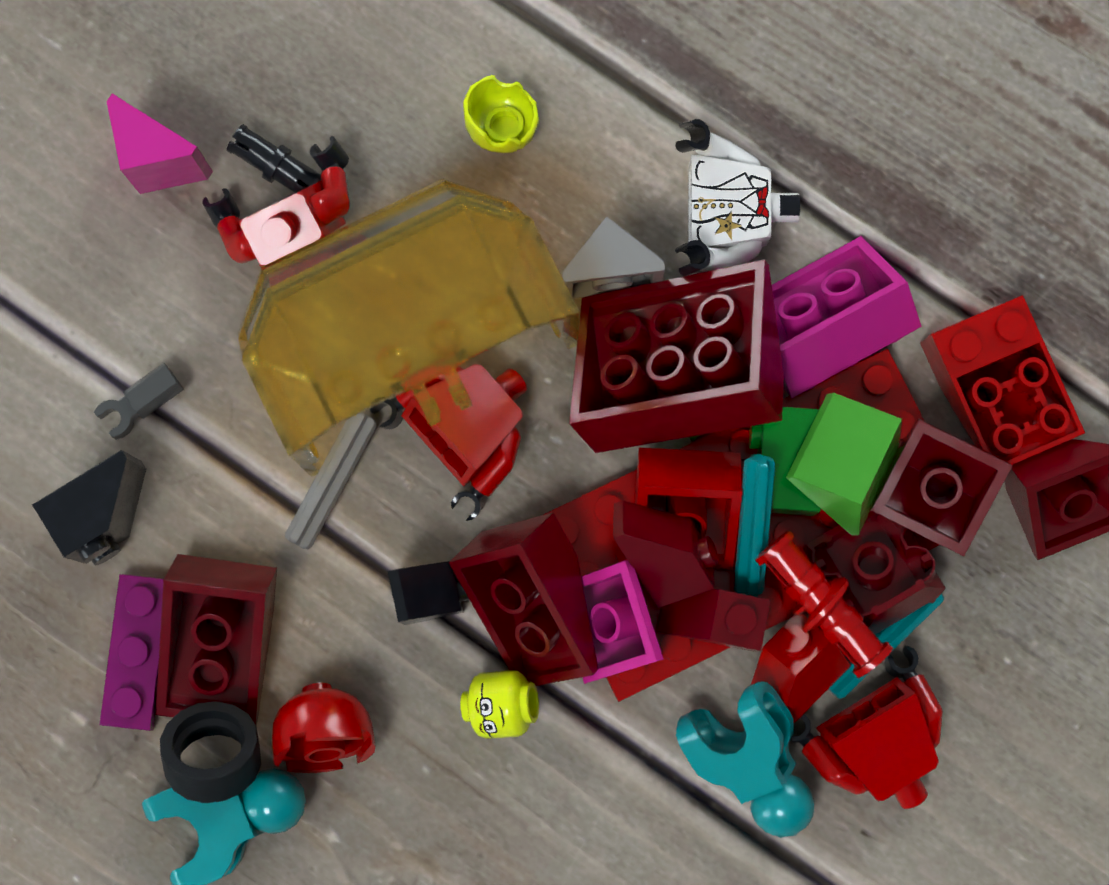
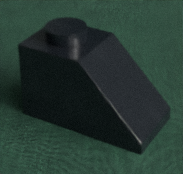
(426, 592)

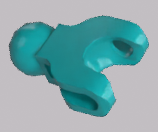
(753, 761)
(224, 828)

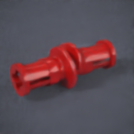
(824, 604)

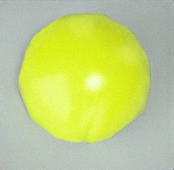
(500, 115)

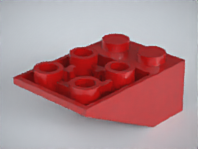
(1003, 382)

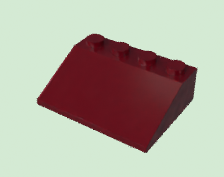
(678, 359)

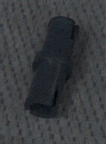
(272, 161)

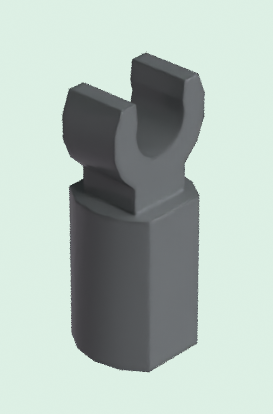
(141, 399)

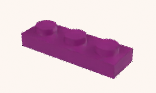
(133, 655)

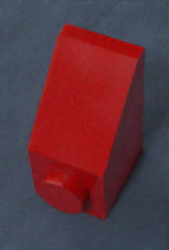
(800, 665)

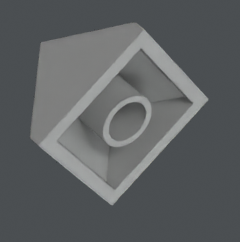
(611, 263)

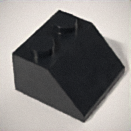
(94, 509)

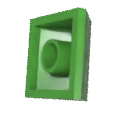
(846, 459)

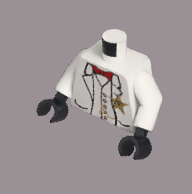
(728, 202)

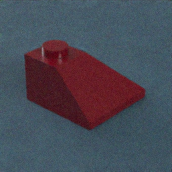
(1061, 495)

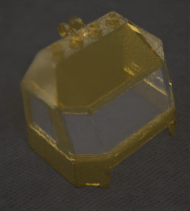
(394, 308)

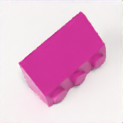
(839, 313)

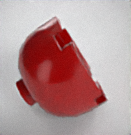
(320, 729)

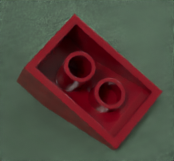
(530, 598)
(214, 634)

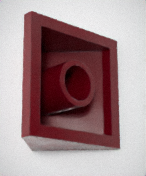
(940, 486)

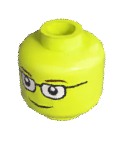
(500, 704)

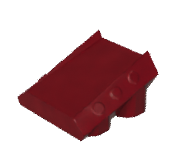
(884, 570)

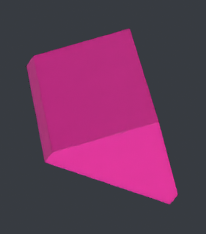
(152, 153)
(619, 621)

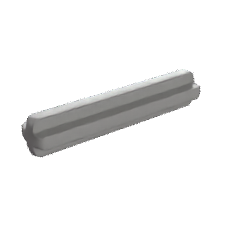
(330, 480)

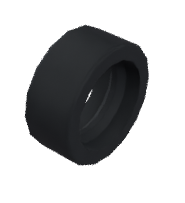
(203, 721)

